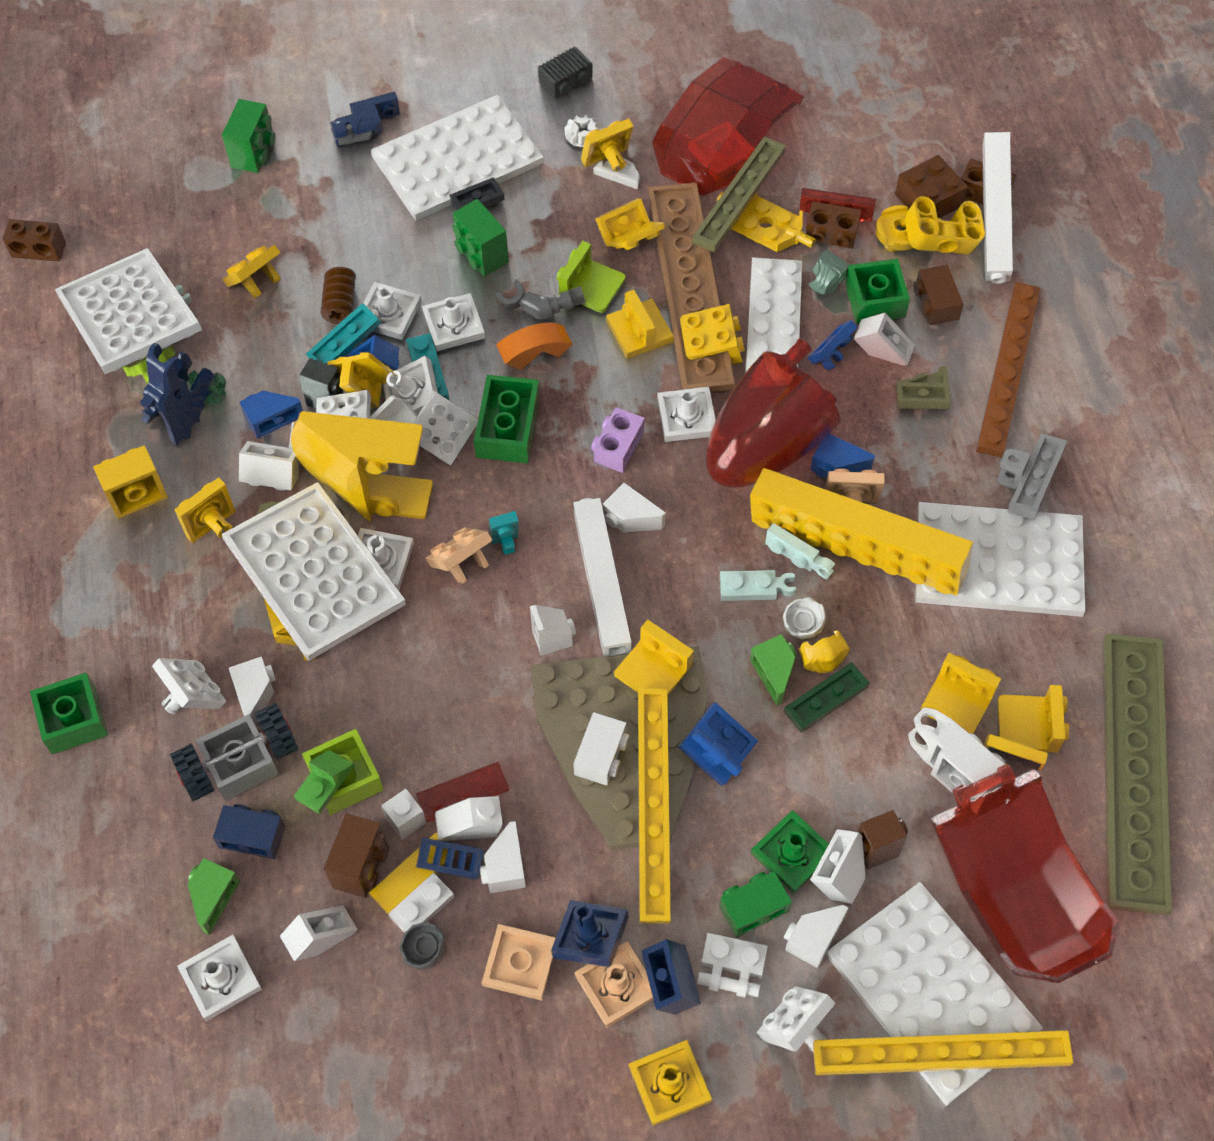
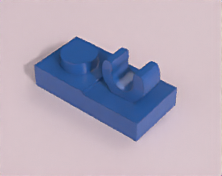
(826, 350)

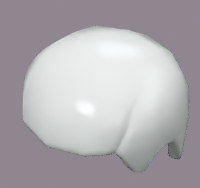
(804, 618)

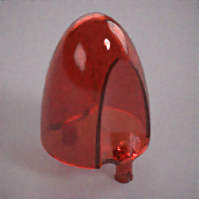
(769, 419)

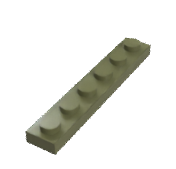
(738, 194)

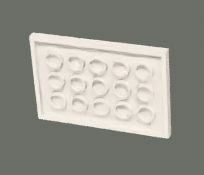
(455, 155)
(127, 310)
(1013, 559)
(313, 570)
(928, 981)

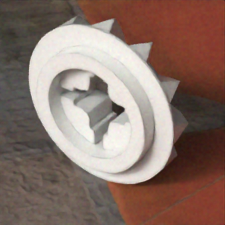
(572, 129)

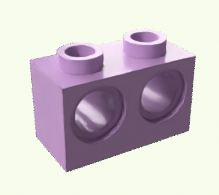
(621, 440)

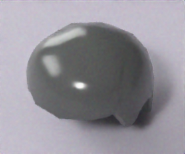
(423, 946)

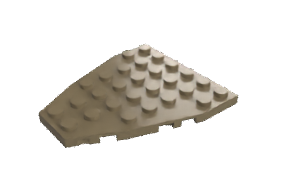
(564, 702)

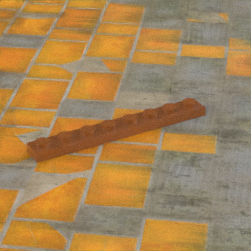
(1008, 370)

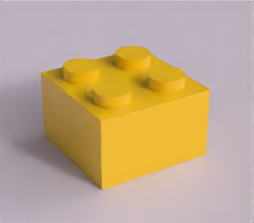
(130, 481)

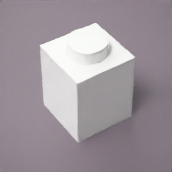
(403, 814)

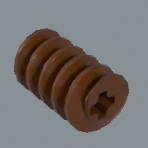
(338, 294)

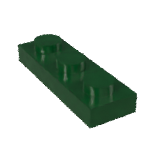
(826, 697)

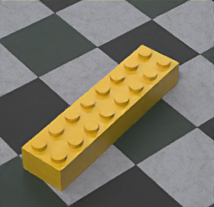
(861, 532)

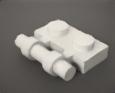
(735, 957)

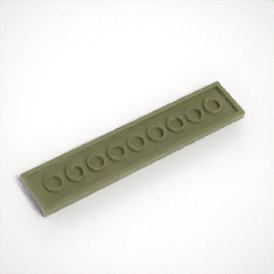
(1136, 776)

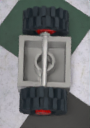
(235, 755)

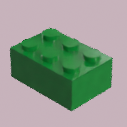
(507, 418)

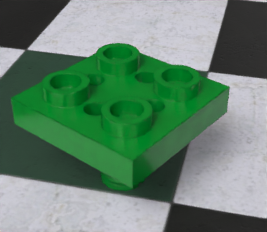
(794, 834)

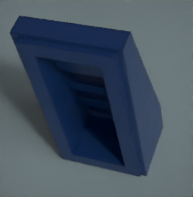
(475, 863)

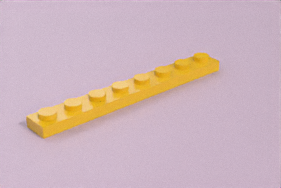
(653, 806)
(942, 1052)

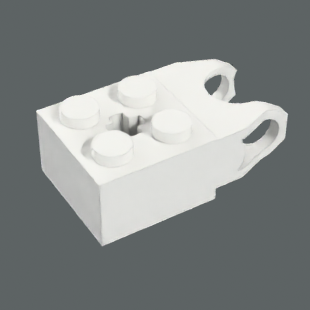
(953, 752)

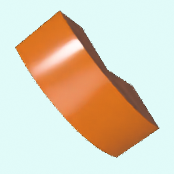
(527, 343)

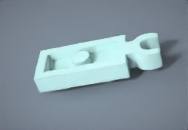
(798, 551)
(754, 585)

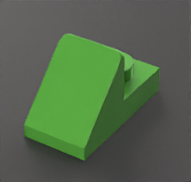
(326, 777)

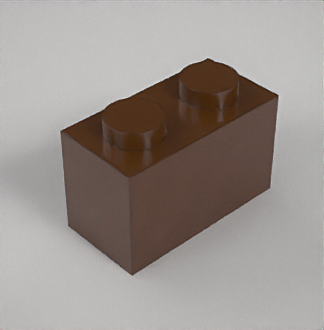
(938, 295)
(882, 838)

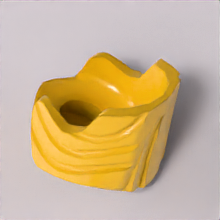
(825, 654)

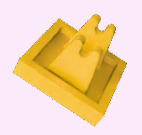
(256, 259)

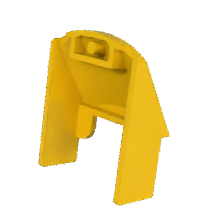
(344, 447)

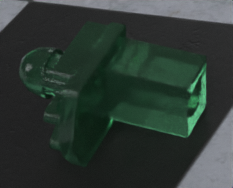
(216, 387)

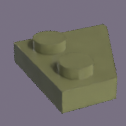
(924, 391)

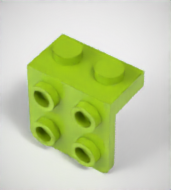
(596, 280)

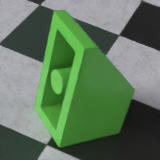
(774, 665)
(210, 892)

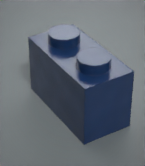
(249, 831)
(670, 977)

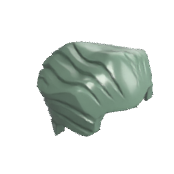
(829, 273)

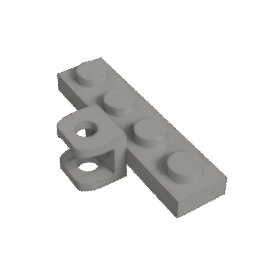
(1031, 474)

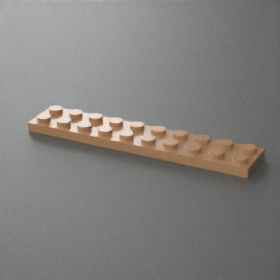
(687, 280)

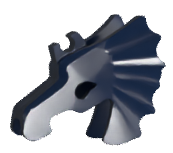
(169, 395)

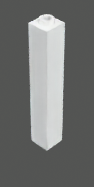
(997, 207)
(602, 577)

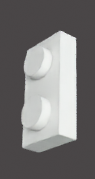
(422, 903)

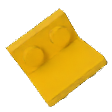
(655, 661)

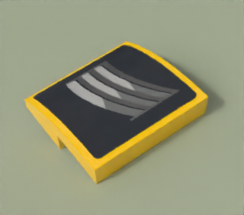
(1016, 752)

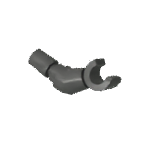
(542, 306)

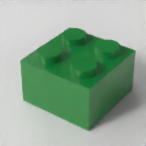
(248, 135)
(480, 237)
(877, 289)
(68, 713)

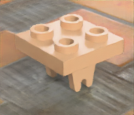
(465, 543)

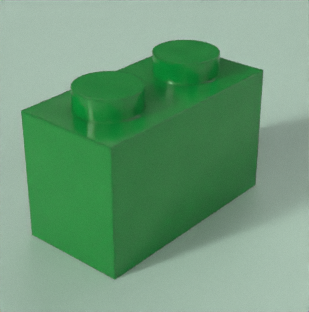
(754, 903)

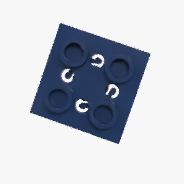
(591, 924)

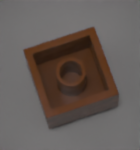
(932, 180)
(356, 856)

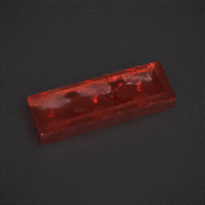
(861, 203)
(482, 782)

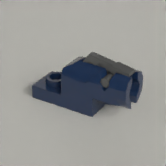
(364, 119)

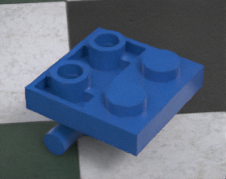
(718, 744)

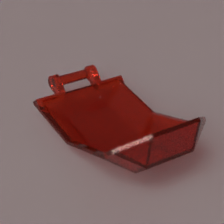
(719, 124)
(1024, 878)

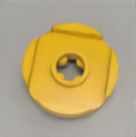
(886, 229)

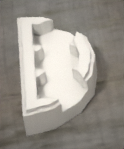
(628, 176)

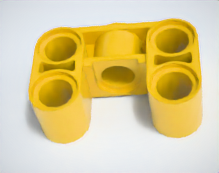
(930, 233)

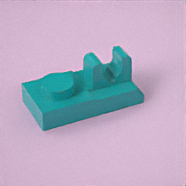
(503, 531)

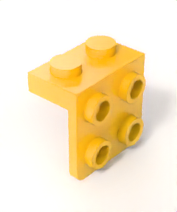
(627, 225)
(712, 333)
(962, 692)
(1034, 719)

